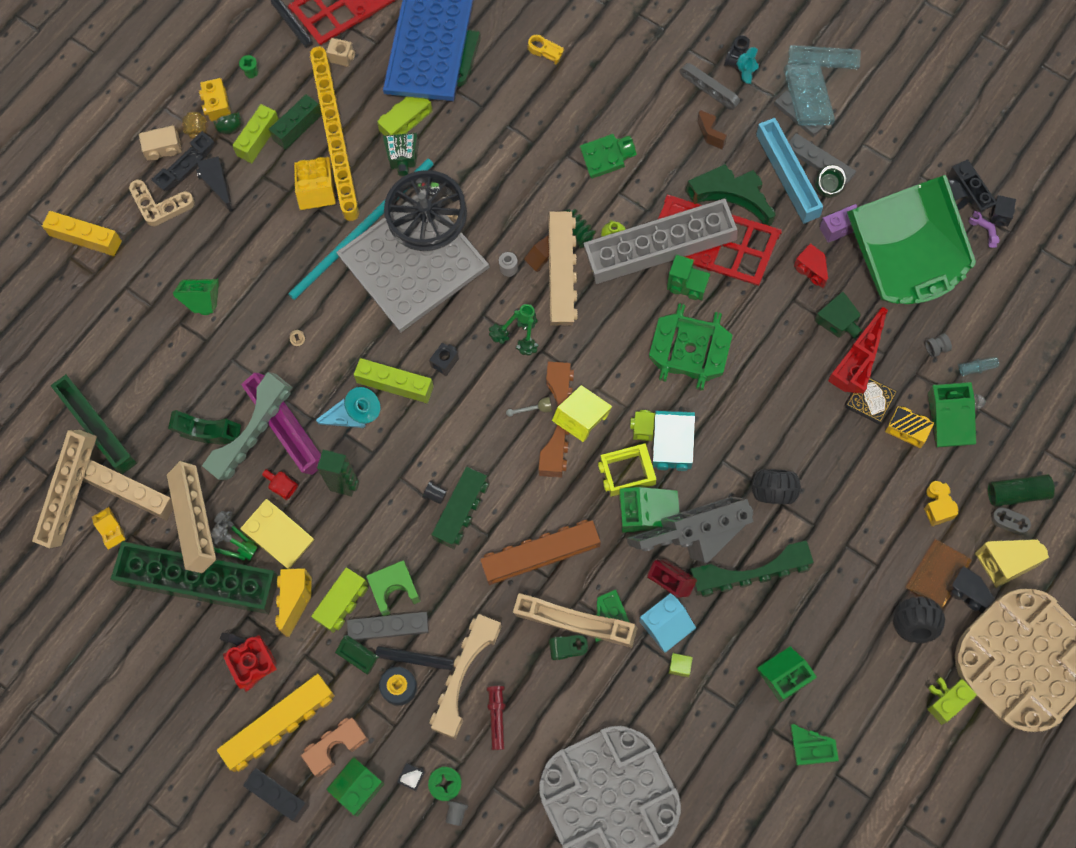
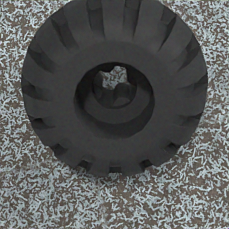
(776, 486)
(919, 620)

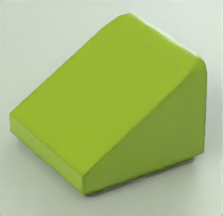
(680, 665)

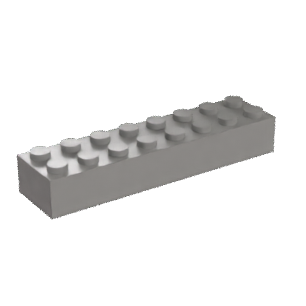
(660, 241)

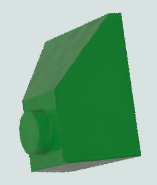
(198, 294)

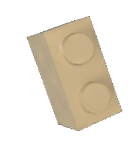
(160, 143)

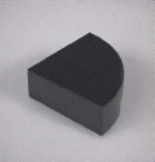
(229, 638)

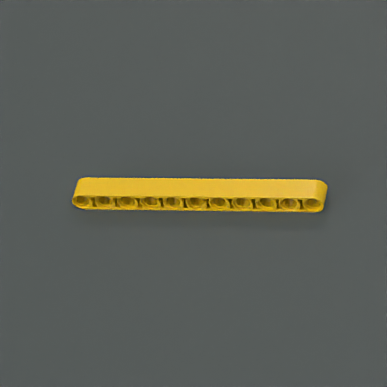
(334, 139)

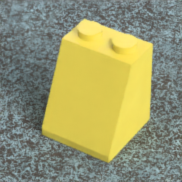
(1010, 559)

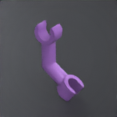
(993, 238)

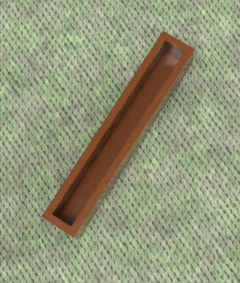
(540, 552)

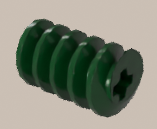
(581, 231)

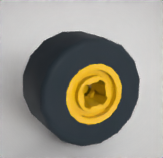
(401, 692)

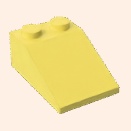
(277, 534)

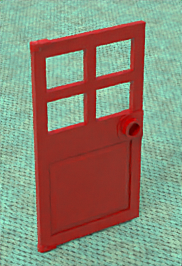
(359, 8)
(707, 258)

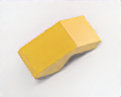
(108, 528)

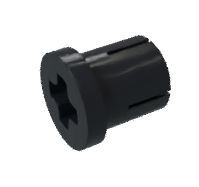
(434, 493)

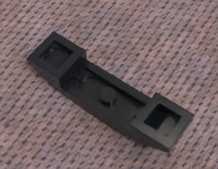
(186, 164)

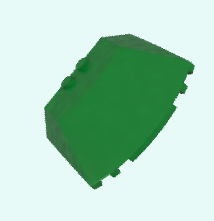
(914, 242)

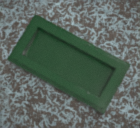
(357, 654)

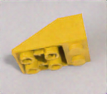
(314, 183)
(294, 596)

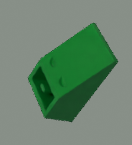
(953, 414)
(645, 507)

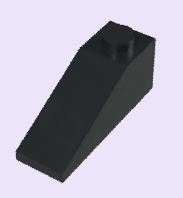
(214, 178)

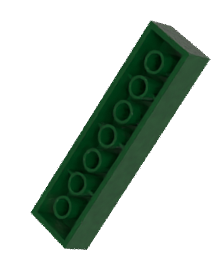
(219, 584)

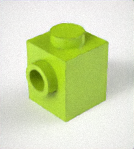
(643, 425)

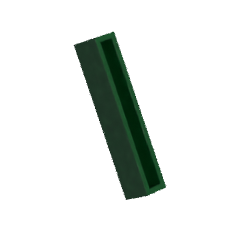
(93, 424)

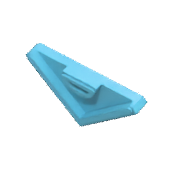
(338, 416)

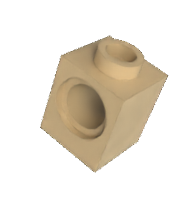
(334, 52)

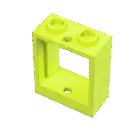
(642, 452)

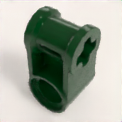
(564, 647)

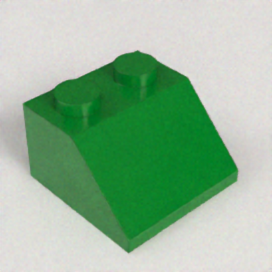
(355, 787)

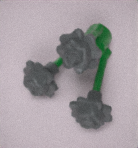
(220, 533)

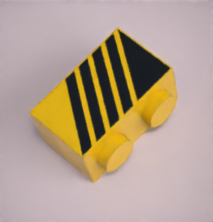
(909, 427)

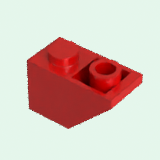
(813, 265)

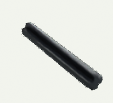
(292, 23)
(415, 658)

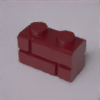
(671, 578)

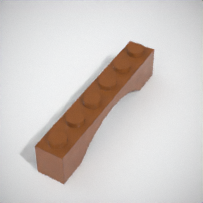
(552, 455)

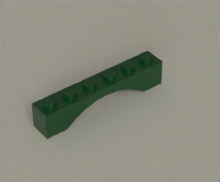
(712, 578)

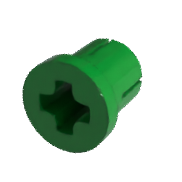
(249, 65)

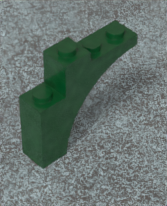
(742, 191)

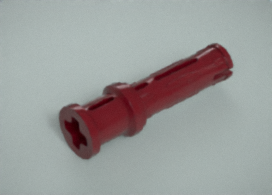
(496, 709)

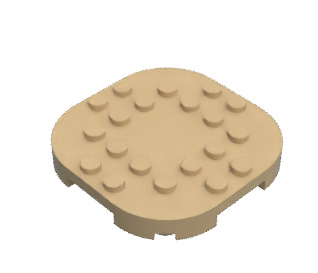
(1022, 659)

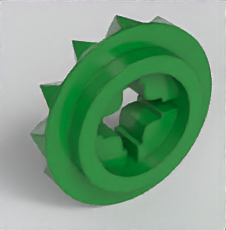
(436, 779)

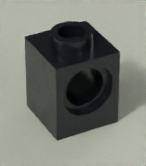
(1003, 211)
(441, 366)

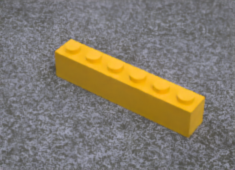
(275, 723)

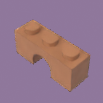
(318, 755)

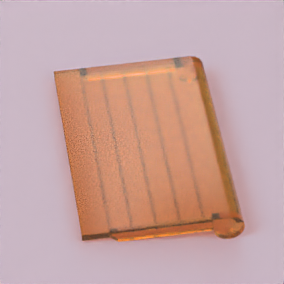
(936, 572)

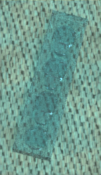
(824, 56)

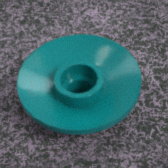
(367, 400)

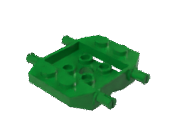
(692, 333)

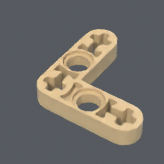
(159, 209)

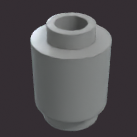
(508, 264)

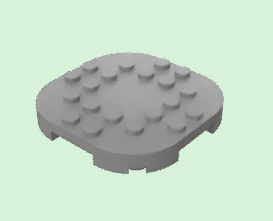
(610, 792)

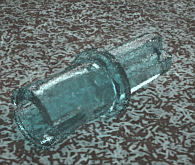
(978, 366)

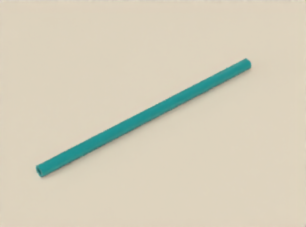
(332, 256)

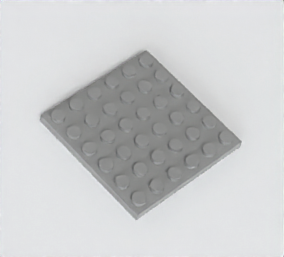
(408, 280)

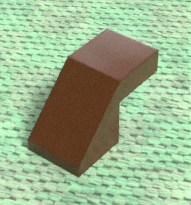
(713, 137)
(538, 254)

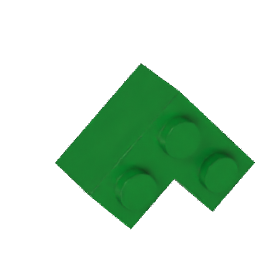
(687, 280)

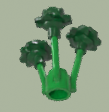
(526, 319)

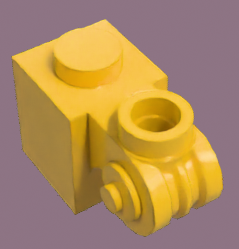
(943, 507)

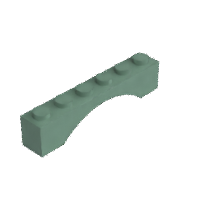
(270, 395)

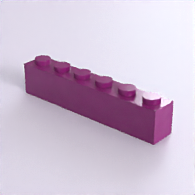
(288, 431)

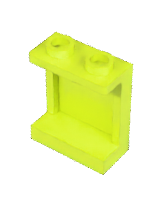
(581, 413)

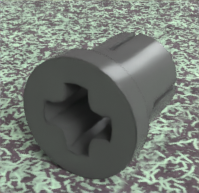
(456, 812)

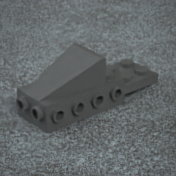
(701, 529)

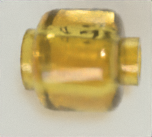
(193, 124)

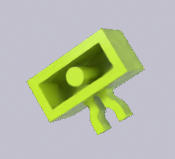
(951, 700)

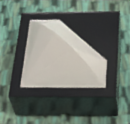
(411, 777)

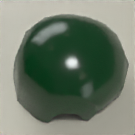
(228, 124)

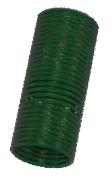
(1015, 490)

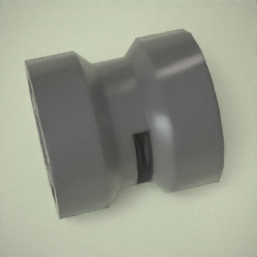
(938, 345)

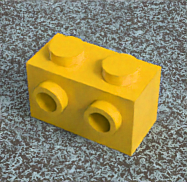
(215, 99)

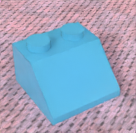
(667, 622)

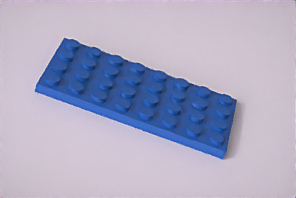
(428, 49)

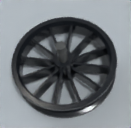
(425, 210)

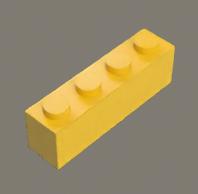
(81, 233)

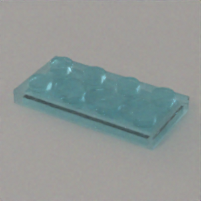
(809, 95)

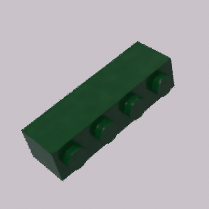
(337, 473)
(460, 508)

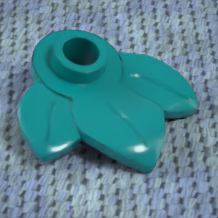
(748, 64)

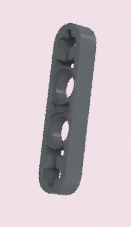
(710, 86)

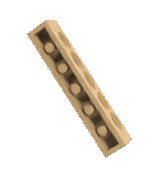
(64, 488)

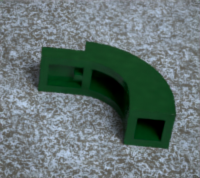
(202, 430)

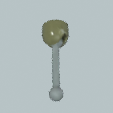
(544, 405)

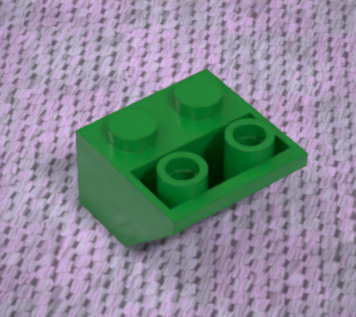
(786, 673)

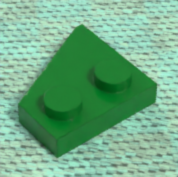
(611, 607)
(812, 747)

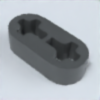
(1008, 523)

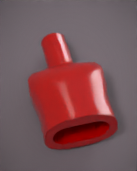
(280, 484)

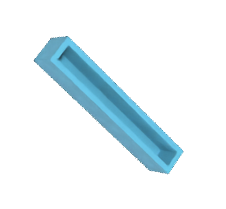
(789, 170)

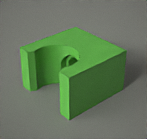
(389, 580)

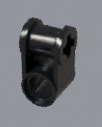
(736, 51)

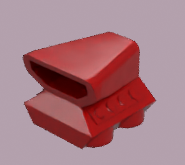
(250, 662)

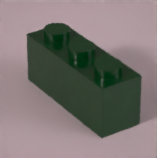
(295, 121)

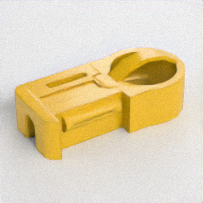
(548, 50)

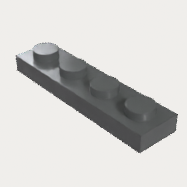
(817, 157)
(388, 626)

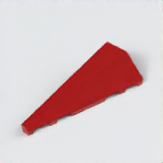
(856, 367)

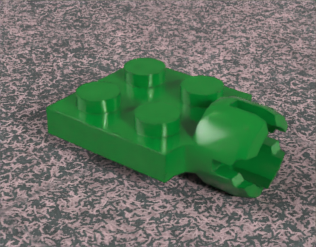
(607, 154)

